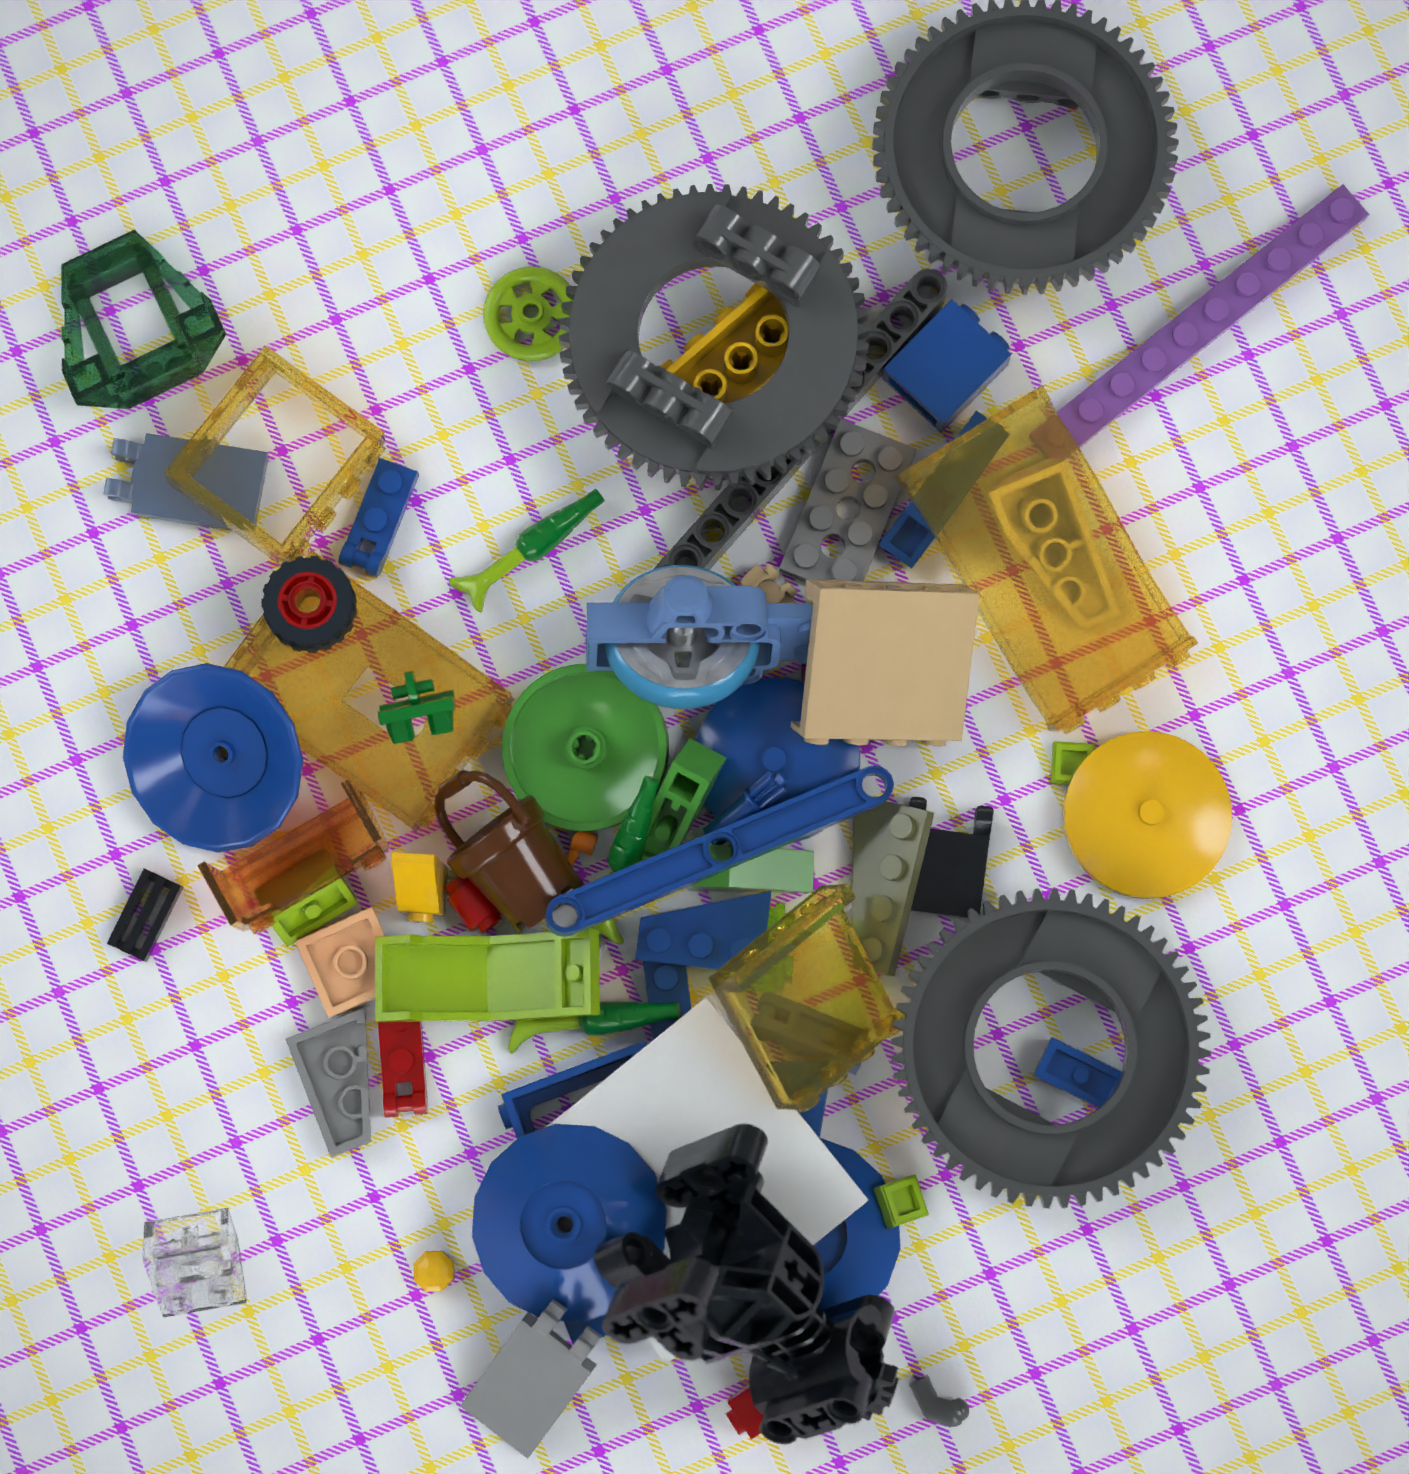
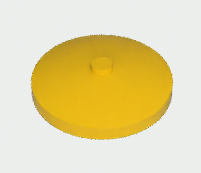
(1147, 815)

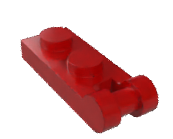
(401, 1063)

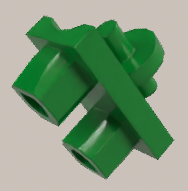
(399, 714)

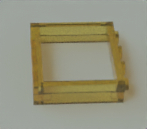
(224, 417)

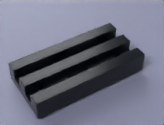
(131, 907)

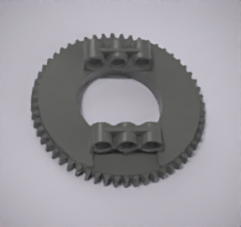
(1031, 59)
(661, 414)
(1110, 967)

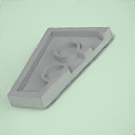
(336, 1079)

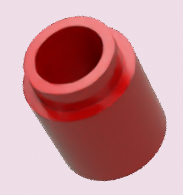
(472, 905)

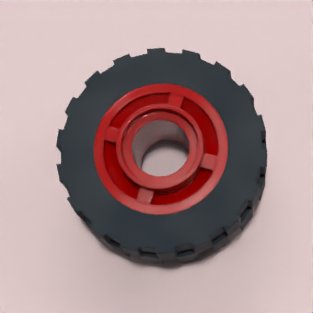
(306, 579)

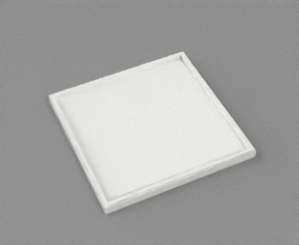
(698, 1084)

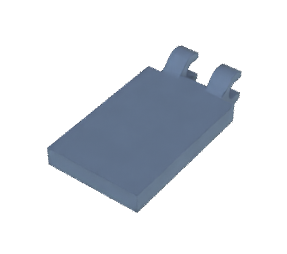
(229, 473)

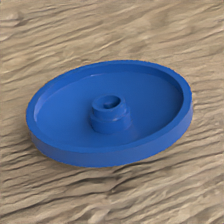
(757, 738)

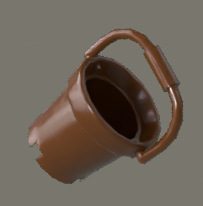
(511, 856)

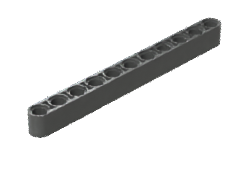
(760, 494)

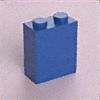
(947, 365)

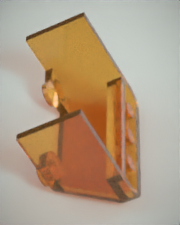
(298, 863)

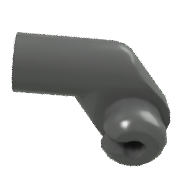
(936, 1408)

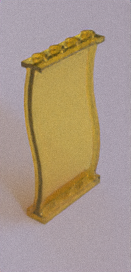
(1048, 561)

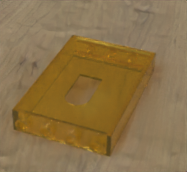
(312, 691)

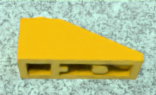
(419, 885)

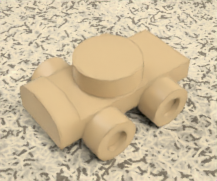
(765, 580)

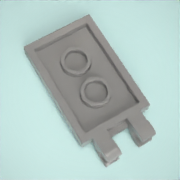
(531, 1380)

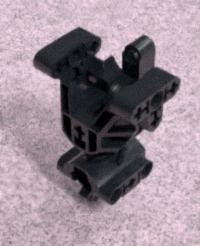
(750, 1285)

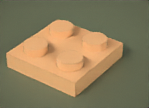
(343, 961)

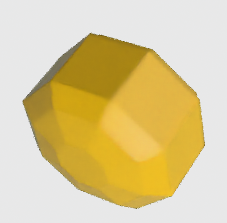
(434, 1271)

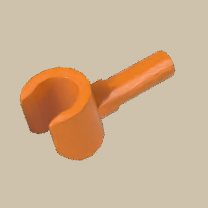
(581, 842)

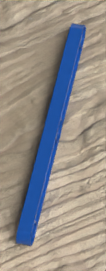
(692, 860)

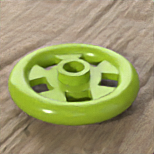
(502, 295)

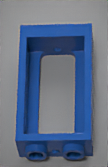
(520, 1101)

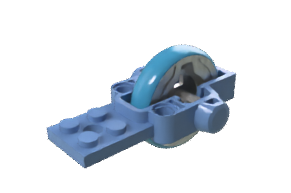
(664, 657)

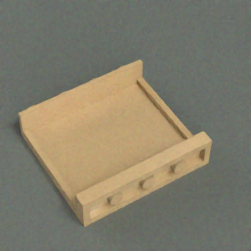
(887, 662)

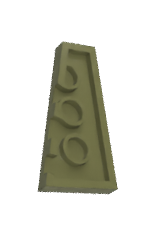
(885, 875)

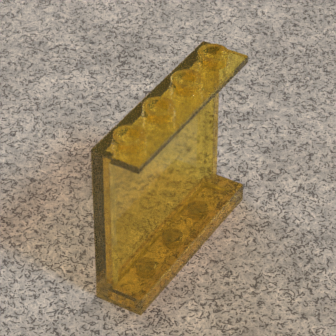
(806, 1000)

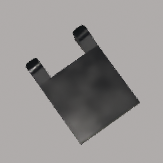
(953, 866)

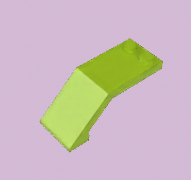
(486, 977)

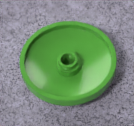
(583, 747)

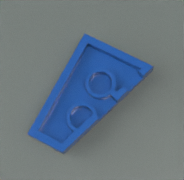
(703, 934)

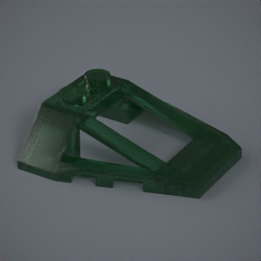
(101, 378)

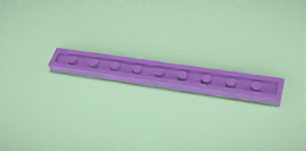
(1212, 315)

